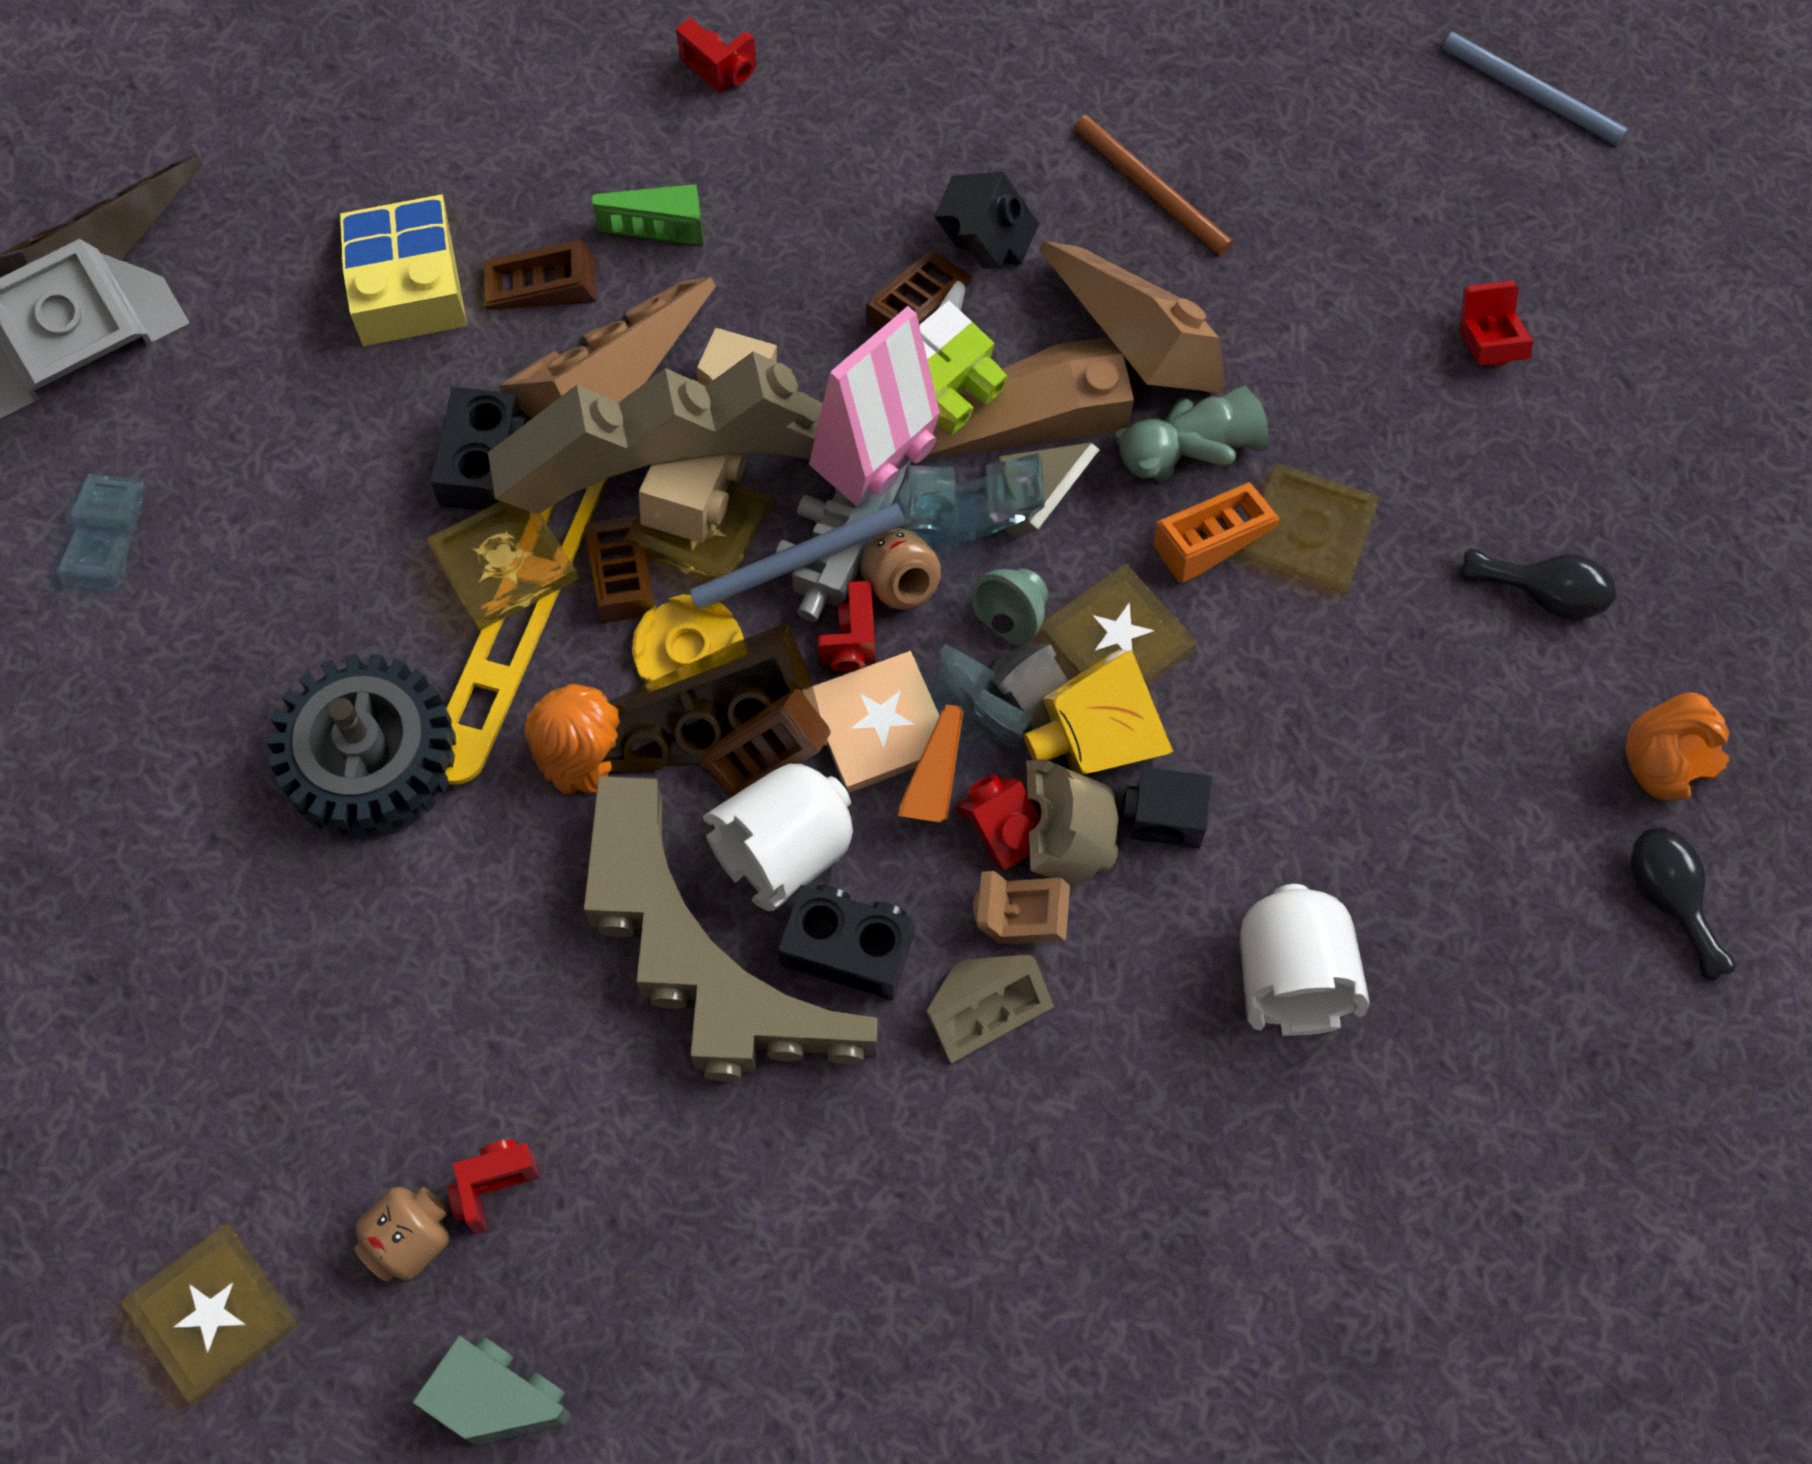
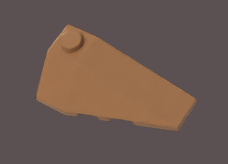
(1152, 328)
(617, 355)
(1048, 398)

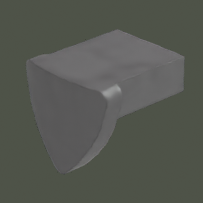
(1027, 678)

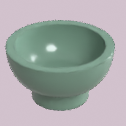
(1013, 593)

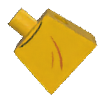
(1101, 719)

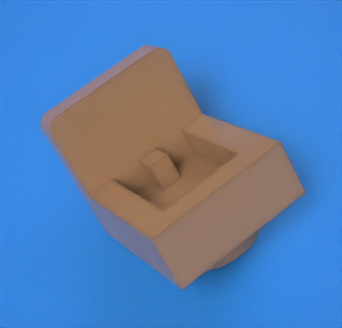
(1022, 909)

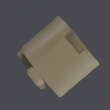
(1075, 823)

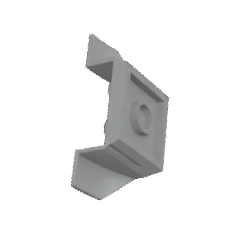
(73, 312)

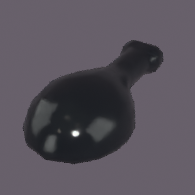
(1561, 584)
(1674, 881)

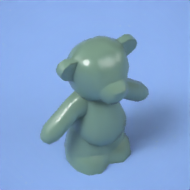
(1198, 432)

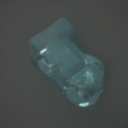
(927, 501)

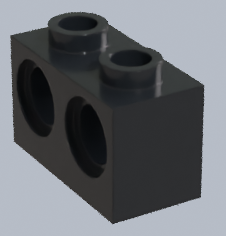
(465, 448)
(841, 955)

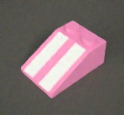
(877, 412)

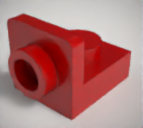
(714, 61)
(856, 640)

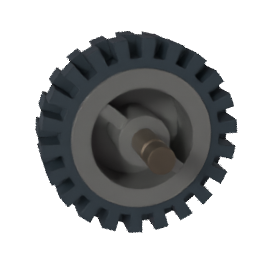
(362, 746)

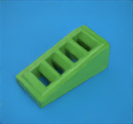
(651, 213)

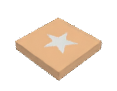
(877, 720)

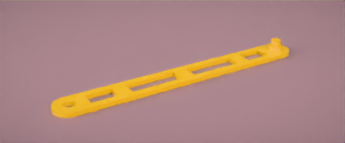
(474, 744)

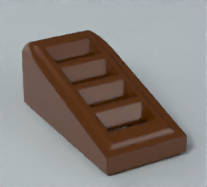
(562, 291)
(881, 307)
(622, 604)
(794, 724)

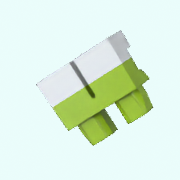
(959, 361)

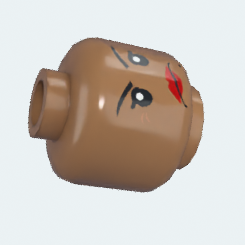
(900, 568)
(402, 1233)

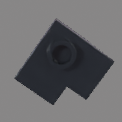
(987, 218)

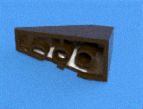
(110, 224)
(706, 700)

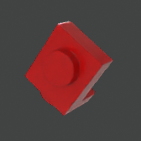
(1492, 326)
(1001, 817)
(497, 1167)

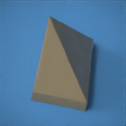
(1060, 471)
(985, 1001)

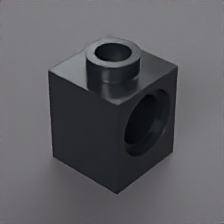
(1168, 807)

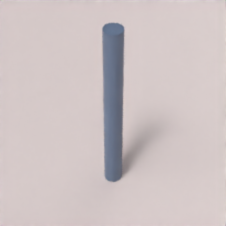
(1535, 89)
(797, 556)

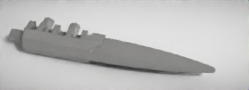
(829, 577)

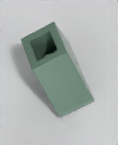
(485, 1399)

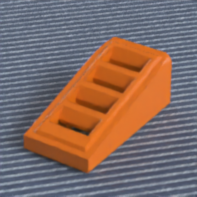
(1190, 555)
(932, 782)

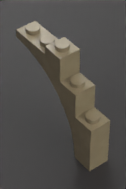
(664, 420)
(679, 962)

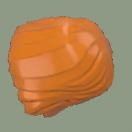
(571, 736)
(1677, 746)

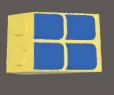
(401, 270)

